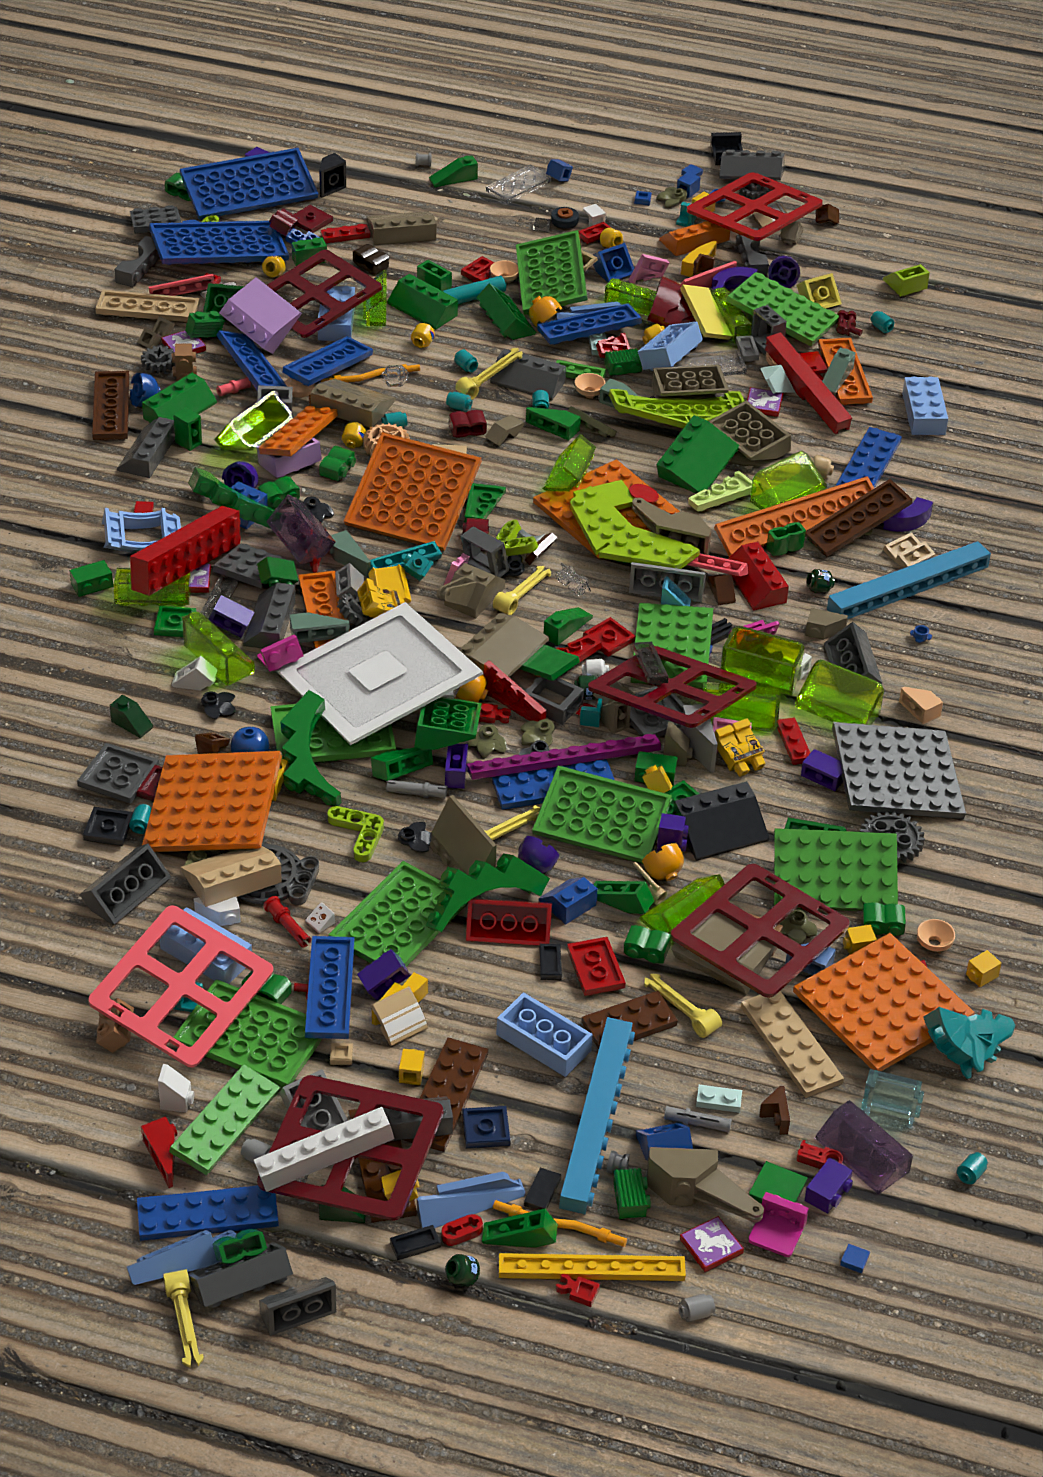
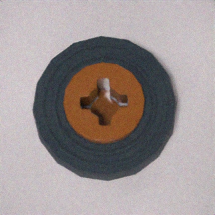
(564, 217)

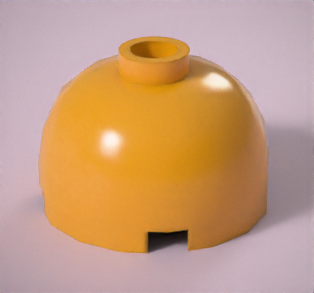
(543, 309)
(473, 690)
(664, 863)

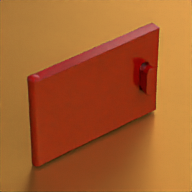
(815, 361)

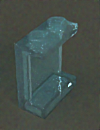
(893, 1093)

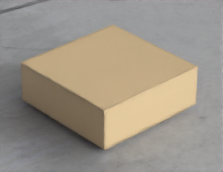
(341, 1054)

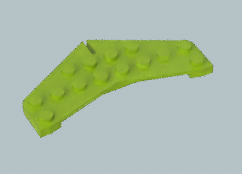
(674, 411)
(618, 540)

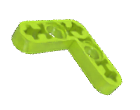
(516, 545)
(364, 826)

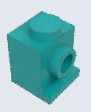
(414, 570)

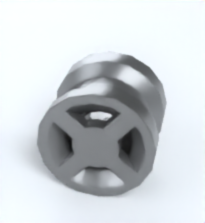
(617, 1162)

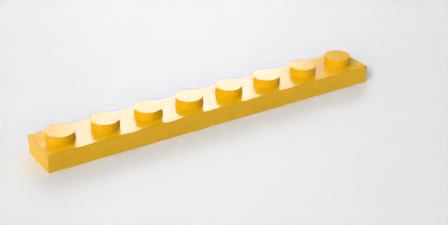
(592, 1267)

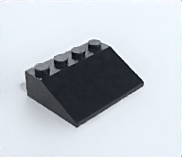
(722, 820)

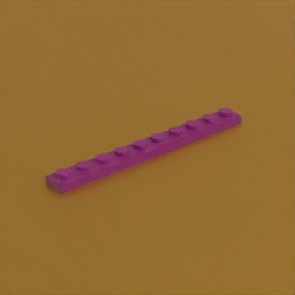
(563, 757)

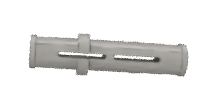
(425, 790)
(698, 1119)

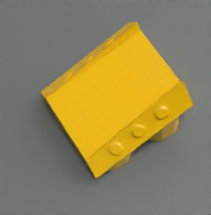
(391, 578)

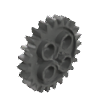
(909, 835)

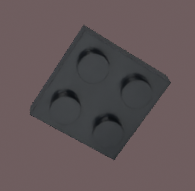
(107, 826)

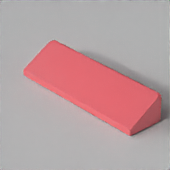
(705, 279)
(183, 286)
(720, 565)

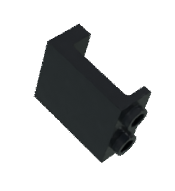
(724, 141)

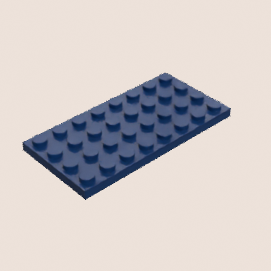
(248, 183)
(217, 242)

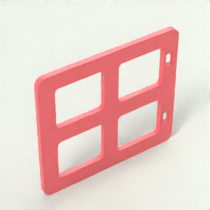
(181, 985)

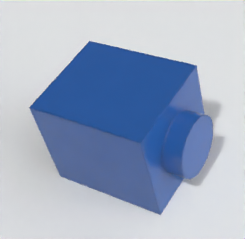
(559, 170)
(690, 183)

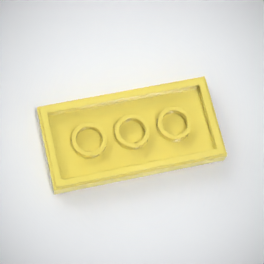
(706, 312)

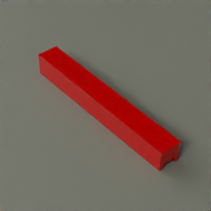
(808, 383)

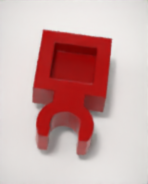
(490, 713)
(580, 1291)

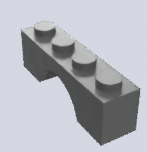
(748, 255)
(132, 271)

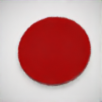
(644, 492)

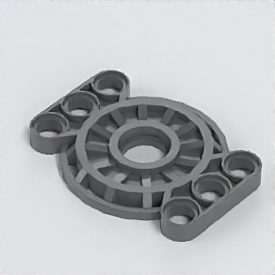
(291, 872)

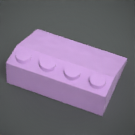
(261, 314)

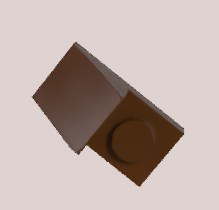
(722, 588)
(210, 742)
(777, 1107)

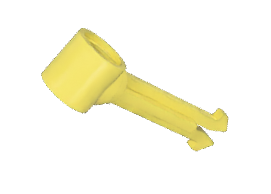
(471, 385)
(508, 601)
(513, 823)
(703, 1021)
(177, 1288)

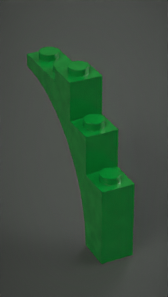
(222, 495)
(303, 772)
(482, 877)

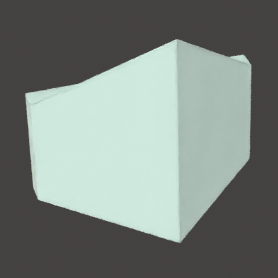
(777, 379)

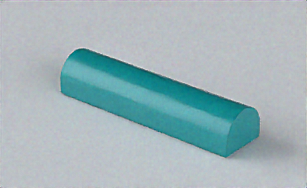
(471, 291)
(427, 550)

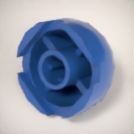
(143, 388)
(249, 740)

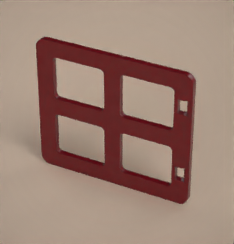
(318, 292)
(675, 685)
(759, 929)
(370, 1099)

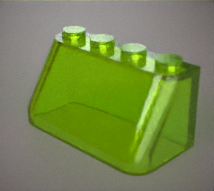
(255, 424)
(786, 481)
(208, 641)
(763, 658)
(840, 695)
(758, 706)

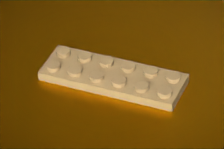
(146, 305)
(792, 1044)

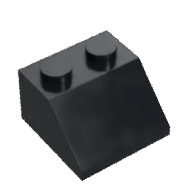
(332, 174)

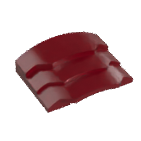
(669, 305)

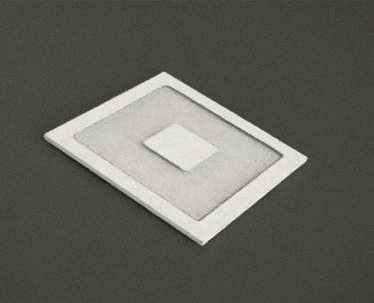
(380, 672)

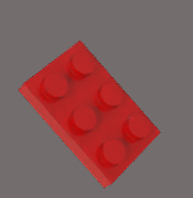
(596, 966)

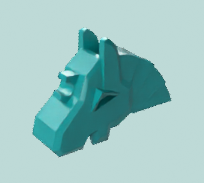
(968, 1039)

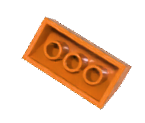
(689, 238)

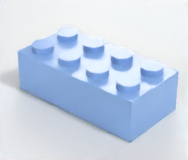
(343, 325)
(670, 345)
(925, 406)
(186, 946)
(544, 1034)

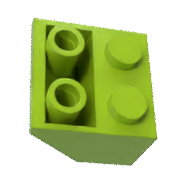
(908, 280)

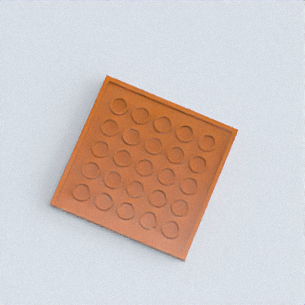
(412, 491)
(557, 503)
(213, 801)
(879, 1001)

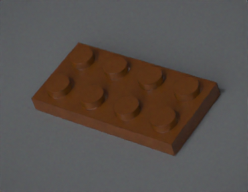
(647, 1013)

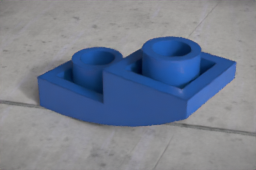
(295, 235)

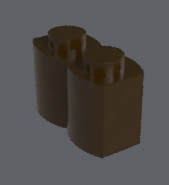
(370, 259)

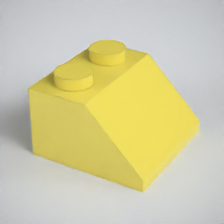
(820, 290)

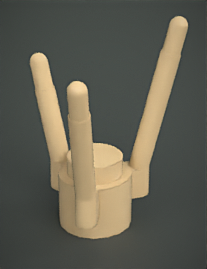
(657, 892)

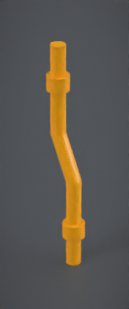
(356, 378)
(603, 1234)

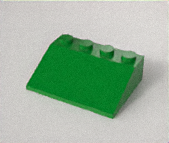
(696, 456)
(447, 723)

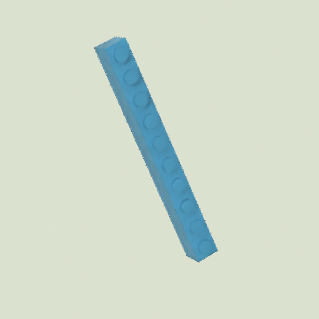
(909, 580)
(595, 1118)

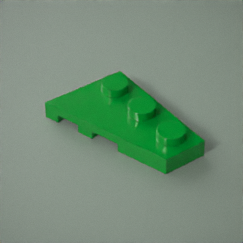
(482, 500)

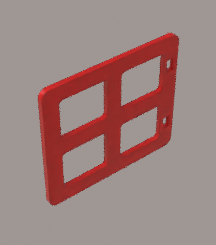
(750, 206)

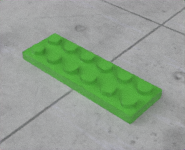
(224, 1119)

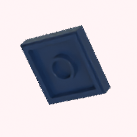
(486, 1127)

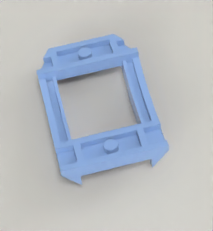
(115, 524)

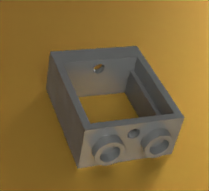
(761, 317)
(495, 561)
(556, 712)

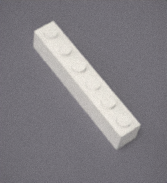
(324, 1149)

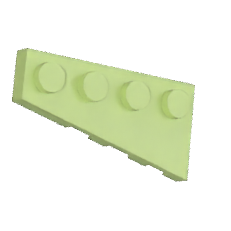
(728, 490)

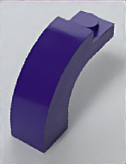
(732, 277)
(910, 517)

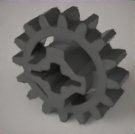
(753, 191)
(157, 359)
(352, 610)

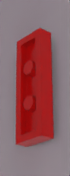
(345, 233)
(793, 740)

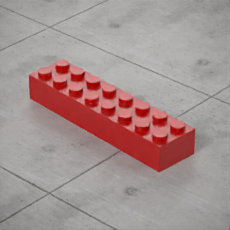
(185, 550)

